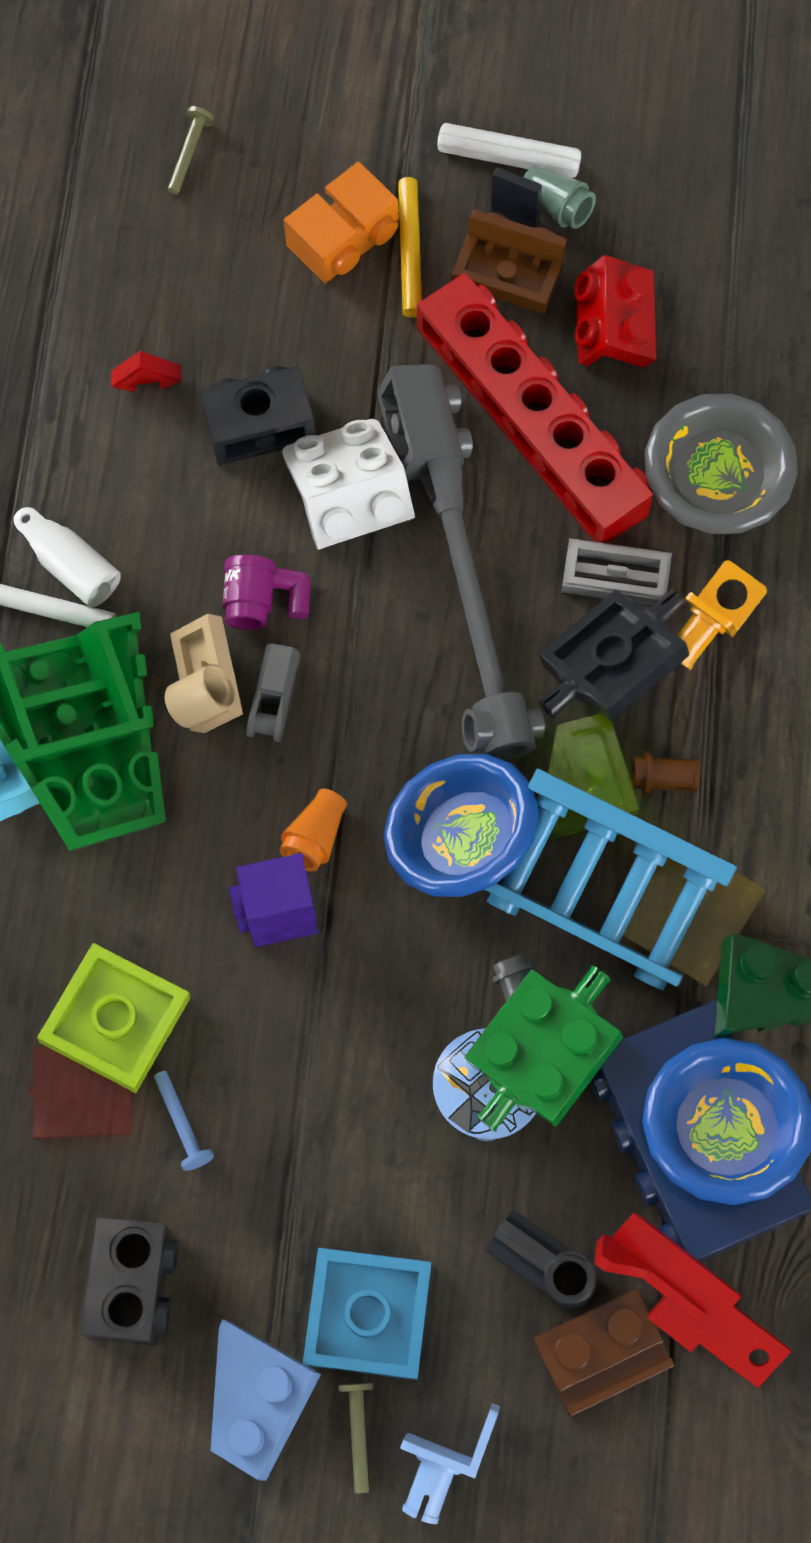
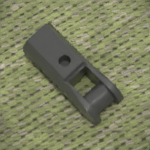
(274, 688)

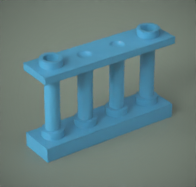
(652, 850)

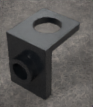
(516, 197)

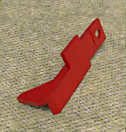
(695, 1300)

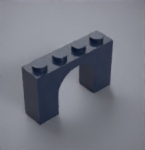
(693, 1223)

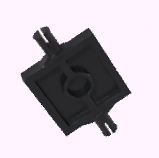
(614, 654)

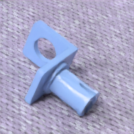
(438, 1468)

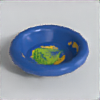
(460, 825)
(728, 1121)

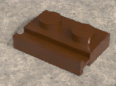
(603, 1352)

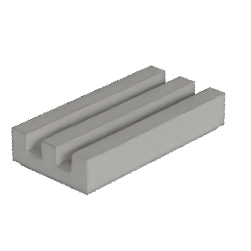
(620, 554)

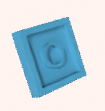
(367, 1314)

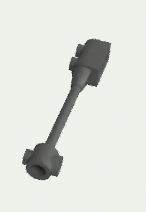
(423, 433)

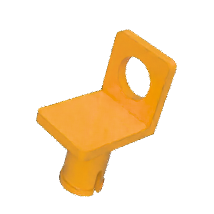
(711, 617)

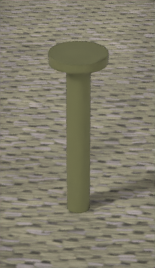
(199, 118)
(358, 1434)

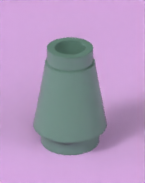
(563, 197)

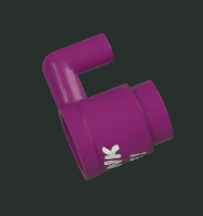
(250, 591)

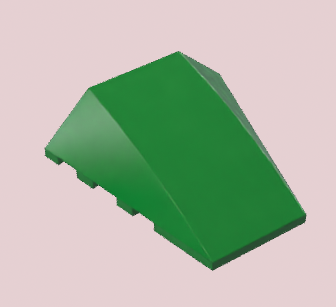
(82, 731)

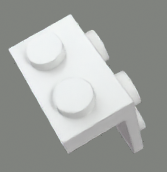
(349, 482)

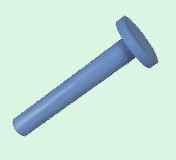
(196, 1157)

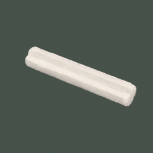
(508, 149)

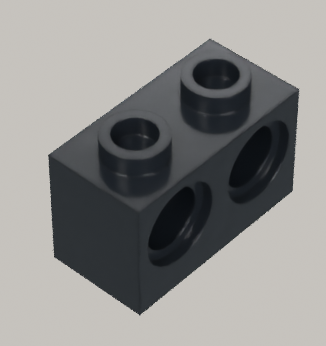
(112, 1281)

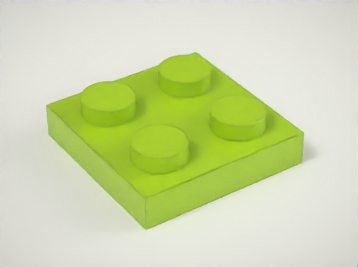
(114, 1017)

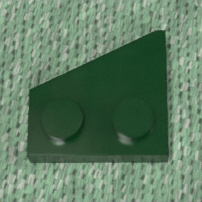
(760, 987)

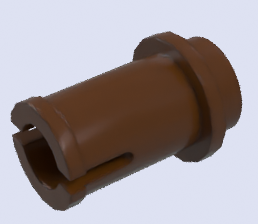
(665, 774)

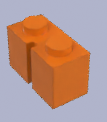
(336, 235)

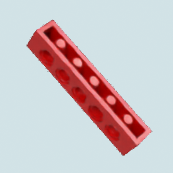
(600, 511)

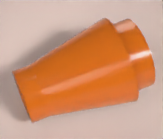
(315, 829)

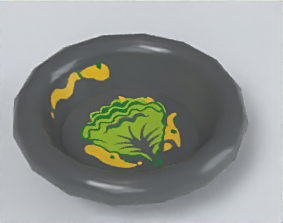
(721, 463)

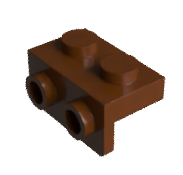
(512, 260)

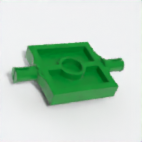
(543, 1048)

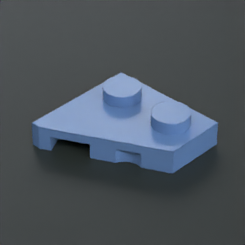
(255, 1399)

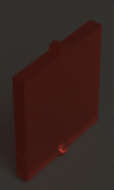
(76, 1100)

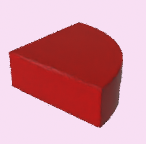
(145, 369)

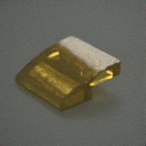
(717, 917)

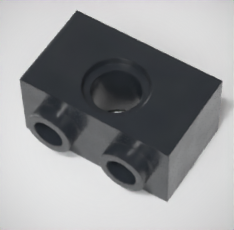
(245, 436)

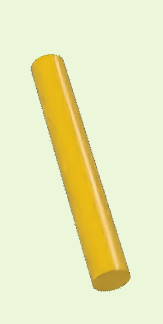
(409, 246)

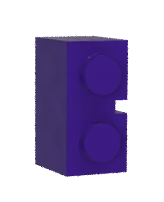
(274, 900)

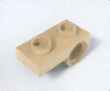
(207, 684)

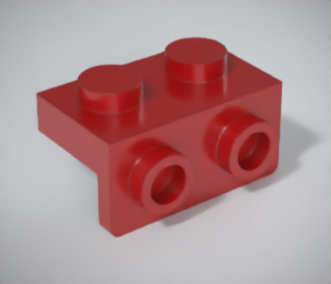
(615, 313)

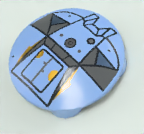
(464, 1092)

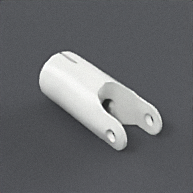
(69, 558)

